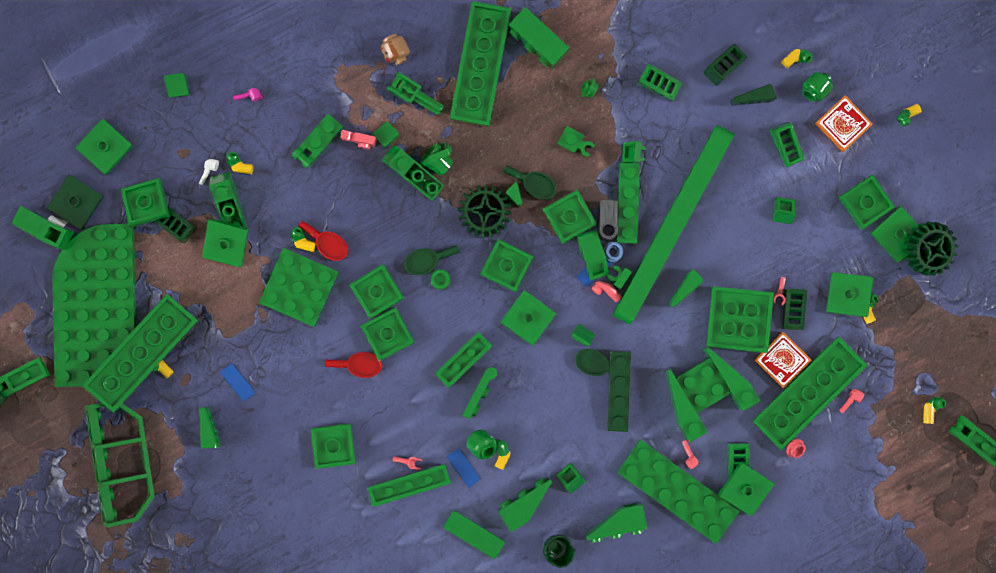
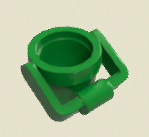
(438, 158)

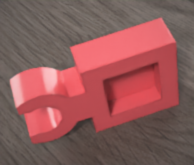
(363, 141)

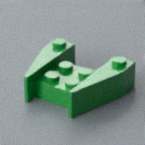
(704, 386)

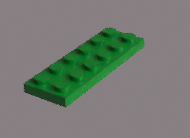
(480, 64)
(140, 353)
(809, 393)
(678, 491)

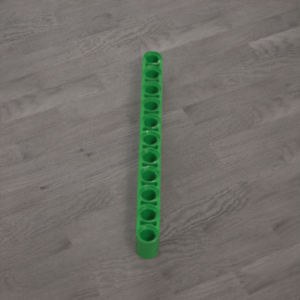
(673, 224)

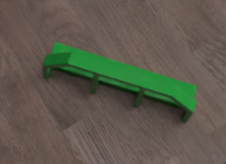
(103, 474)

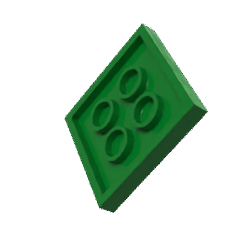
(299, 287)
(739, 319)

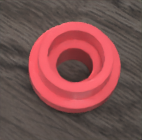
(796, 448)

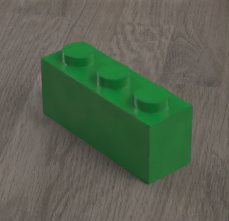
(538, 38)

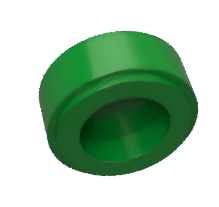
(440, 279)

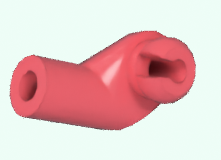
(608, 288)

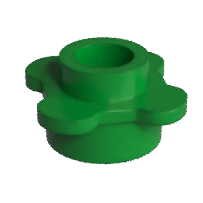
(589, 88)

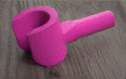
(254, 93)

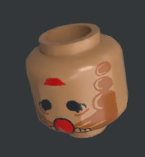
(395, 49)

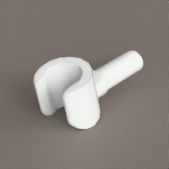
(210, 164)

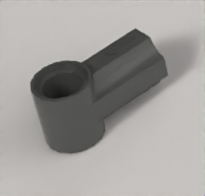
(608, 218)

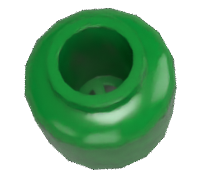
(817, 87)
(481, 444)

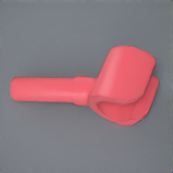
(780, 291)
(854, 395)
(692, 461)
(410, 462)

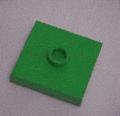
(104, 146)
(145, 202)
(866, 202)
(569, 216)
(893, 232)
(225, 242)
(506, 265)
(376, 291)
(850, 294)
(528, 317)
(387, 334)
(333, 446)
(746, 488)

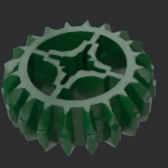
(475, 211)
(940, 242)

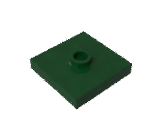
(75, 202)

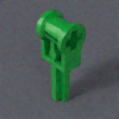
(410, 91)

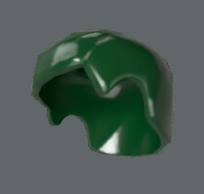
(558, 551)

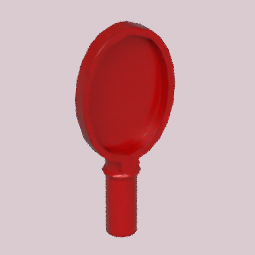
(328, 243)
(360, 364)

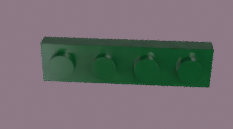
(618, 390)

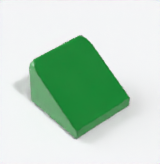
(176, 85)
(386, 134)
(514, 195)
(784, 210)
(582, 335)
(570, 478)

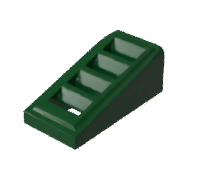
(716, 73)
(760, 95)
(185, 235)
(787, 309)

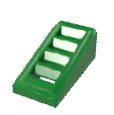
(663, 76)
(788, 126)
(689, 284)
(208, 432)
(745, 446)

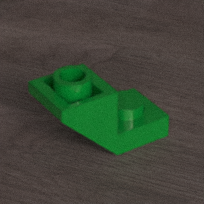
(593, 254)

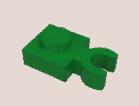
(572, 140)

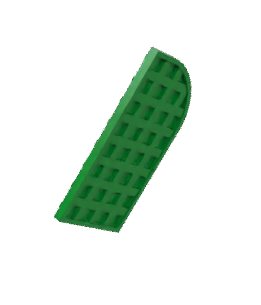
(92, 300)

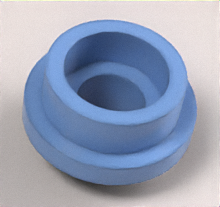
(617, 247)

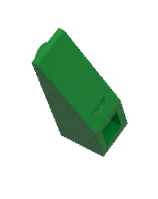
(412, 172)
(227, 199)
(42, 228)
(520, 510)
(623, 520)

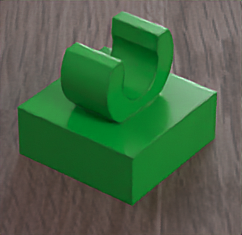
(632, 152)
(621, 279)

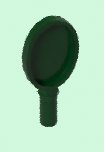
(535, 183)
(425, 260)
(592, 362)

